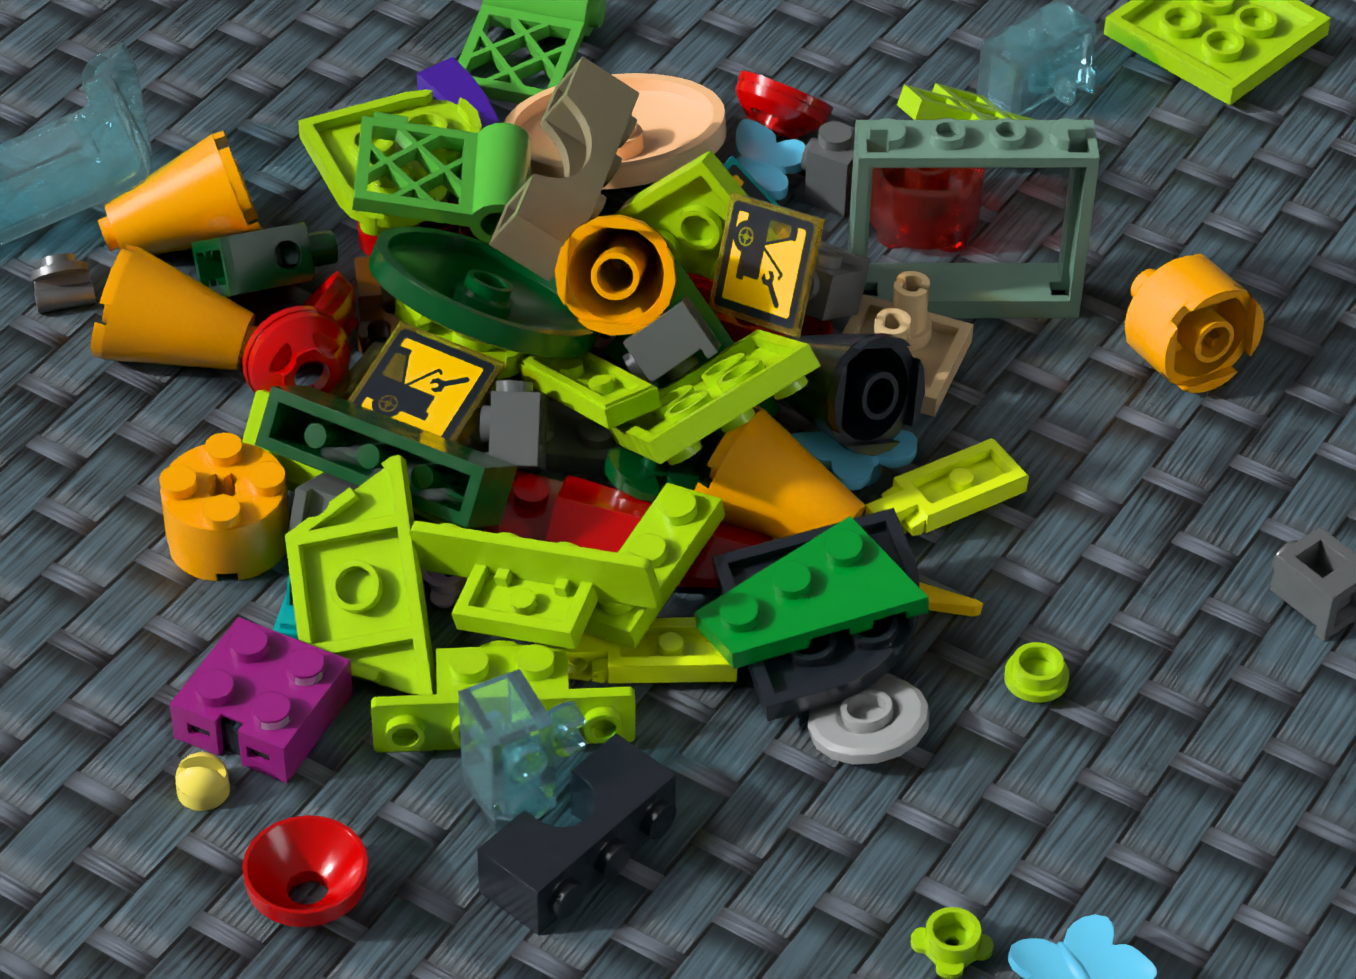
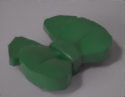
(642, 476)

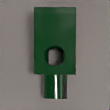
(248, 263)

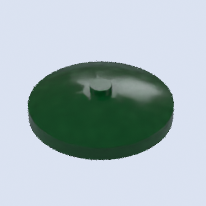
(477, 292)

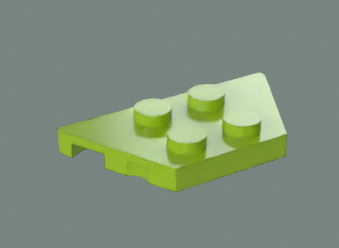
(363, 583)

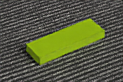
(591, 387)

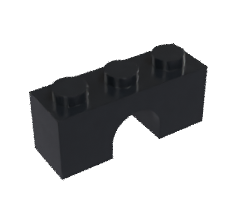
(546, 869)

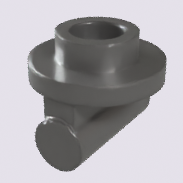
(62, 283)

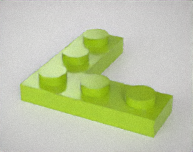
(672, 538)

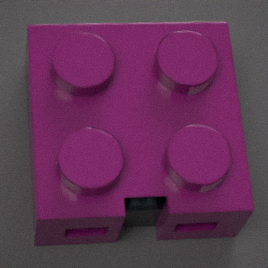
(262, 699)

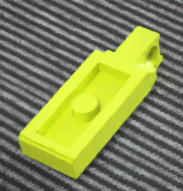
(952, 488)
(667, 653)

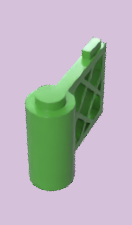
(531, 23)
(490, 171)

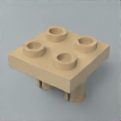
(933, 338)

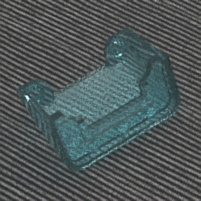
(80, 155)

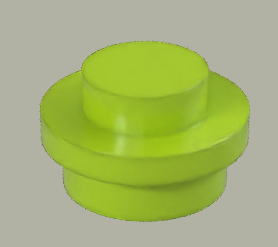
(1036, 673)

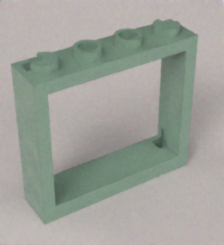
(983, 288)

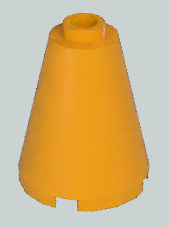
(183, 202)
(616, 274)
(167, 317)
(775, 482)

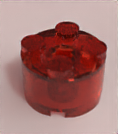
(926, 206)

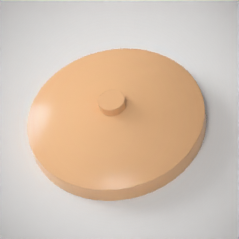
(672, 128)

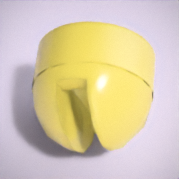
(202, 781)

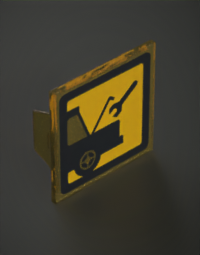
(766, 264)
(428, 383)

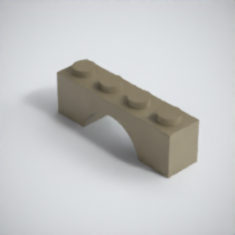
(587, 124)

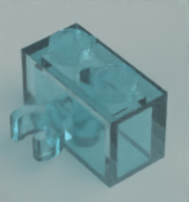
(1038, 59)
(513, 746)

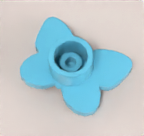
(766, 158)
(853, 468)
(1082, 955)

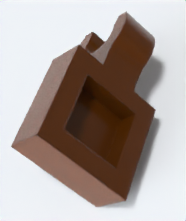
(374, 307)

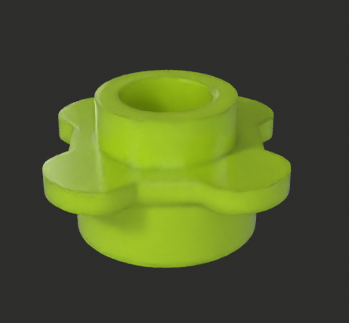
(955, 927)

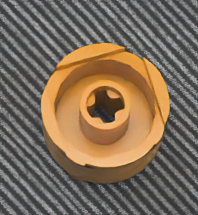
(1192, 322)
(225, 509)

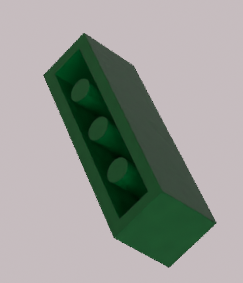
(354, 442)

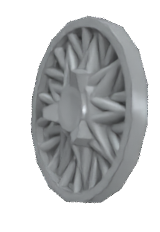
(871, 724)

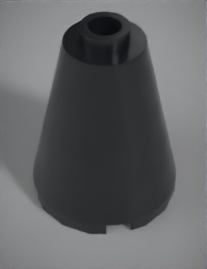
(861, 389)

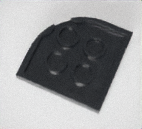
(837, 662)

